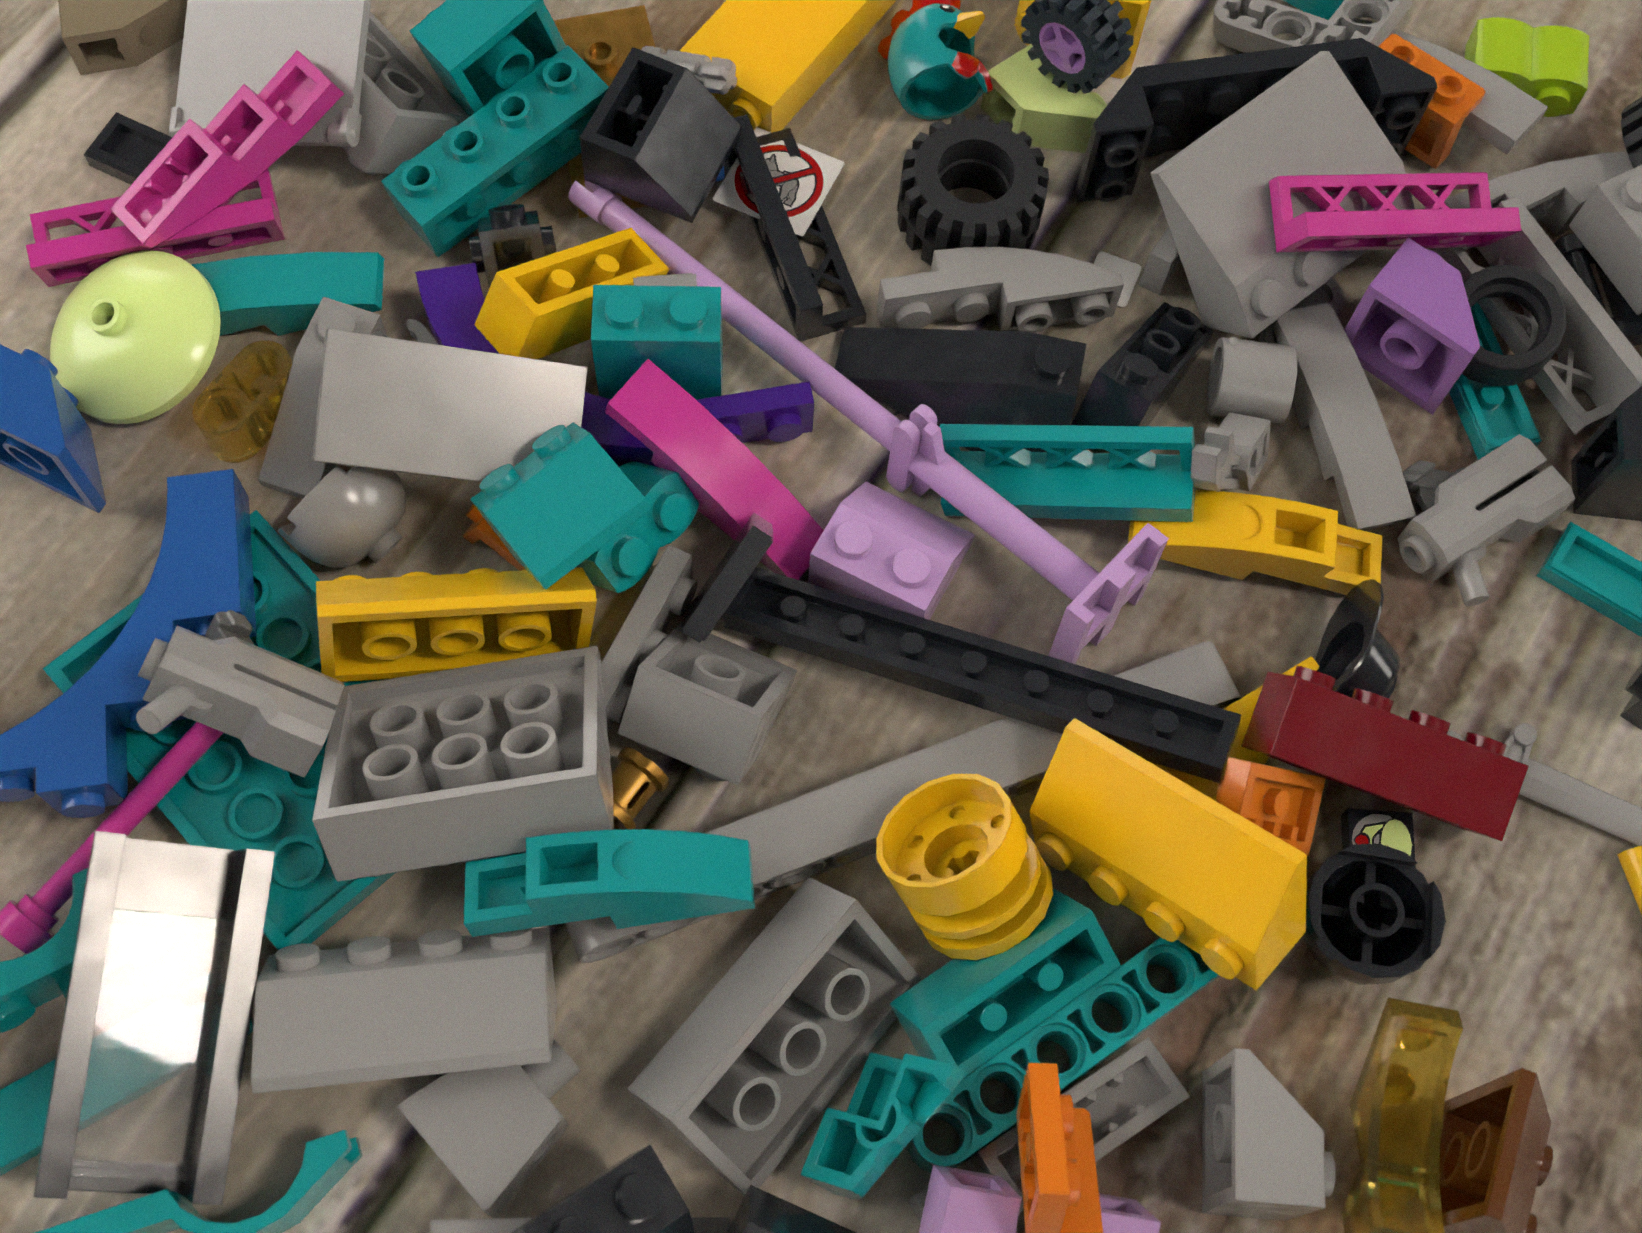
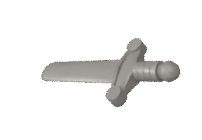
(1570, 794)

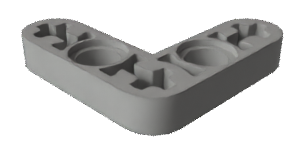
(1254, 23)

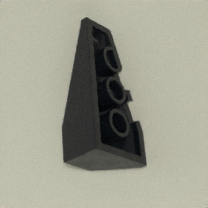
(966, 374)

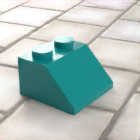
(559, 503)

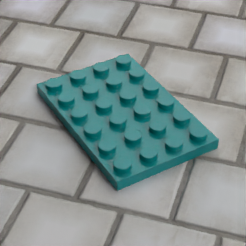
(227, 793)

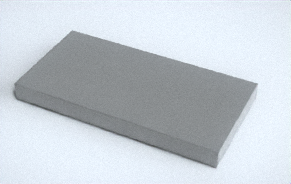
(436, 406)

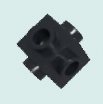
(505, 224)

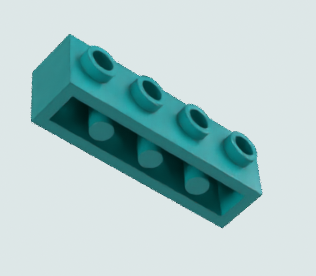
(497, 151)

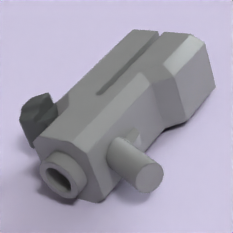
(1476, 507)
(241, 690)

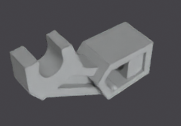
(1231, 453)

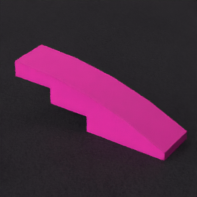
(214, 163)
(714, 466)

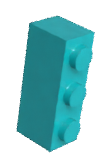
(986, 1004)

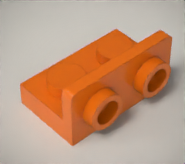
(1448, 107)
(1273, 799)
(1056, 1157)

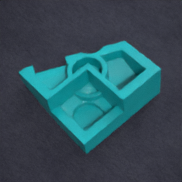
(882, 1118)

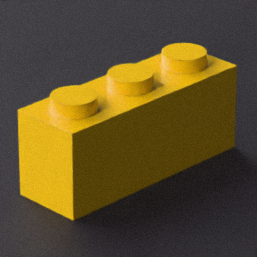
(550, 299)

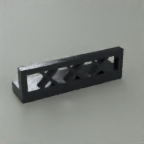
(794, 278)

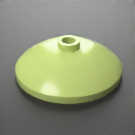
(136, 336)

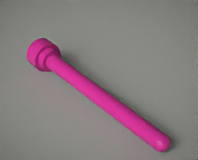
(31, 919)

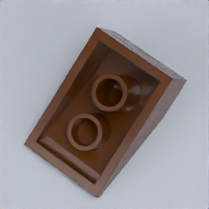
(1494, 1155)

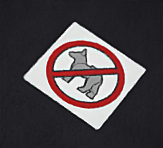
(800, 182)

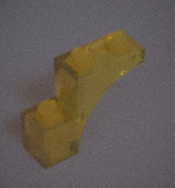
(1400, 1120)

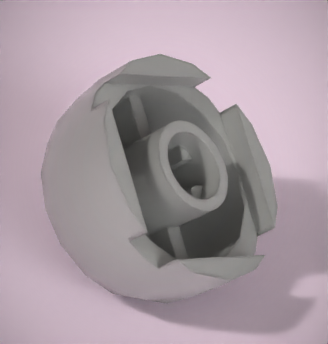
(348, 517)

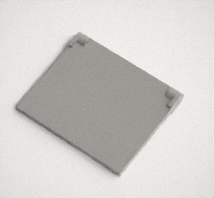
(251, 41)

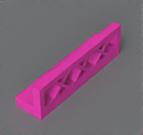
(1386, 225)
(219, 231)

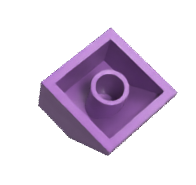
(1415, 326)

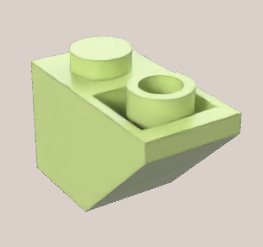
(1039, 107)

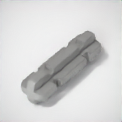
(714, 75)

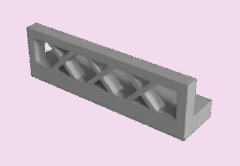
(1593, 348)

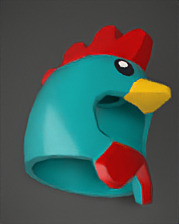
(935, 59)

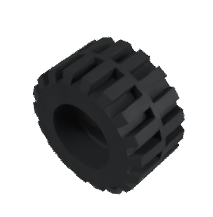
(975, 157)

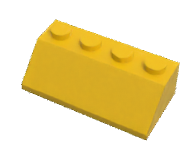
(447, 621)
(1170, 855)

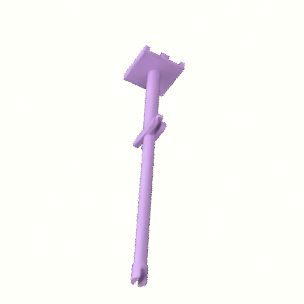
(919, 452)

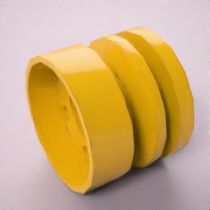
(965, 866)

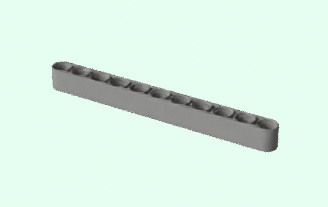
(845, 817)

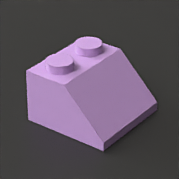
(888, 552)

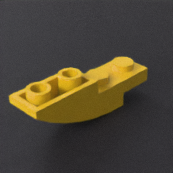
(1273, 537)

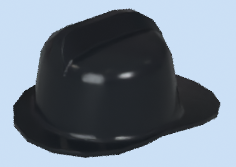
(1354, 647)

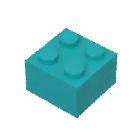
(486, 45)

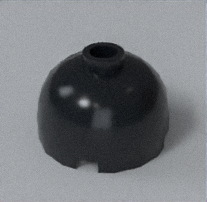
(1372, 915)

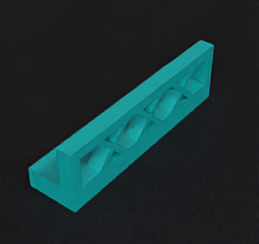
(1075, 482)

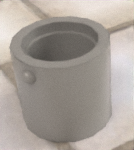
(1251, 379)

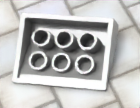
(1221, 198)
(464, 764)

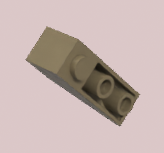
(119, 32)

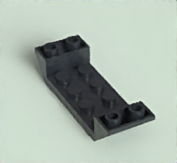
(1181, 101)

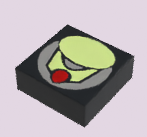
(1378, 827)

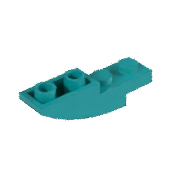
(605, 873)

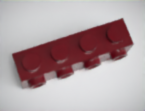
(1385, 754)

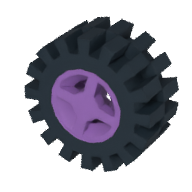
(1077, 40)

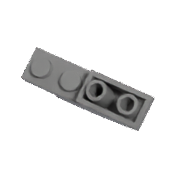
(1019, 286)

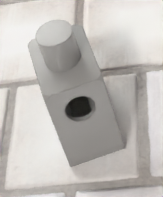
(493, 1124)

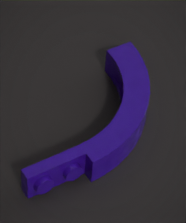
(780, 413)

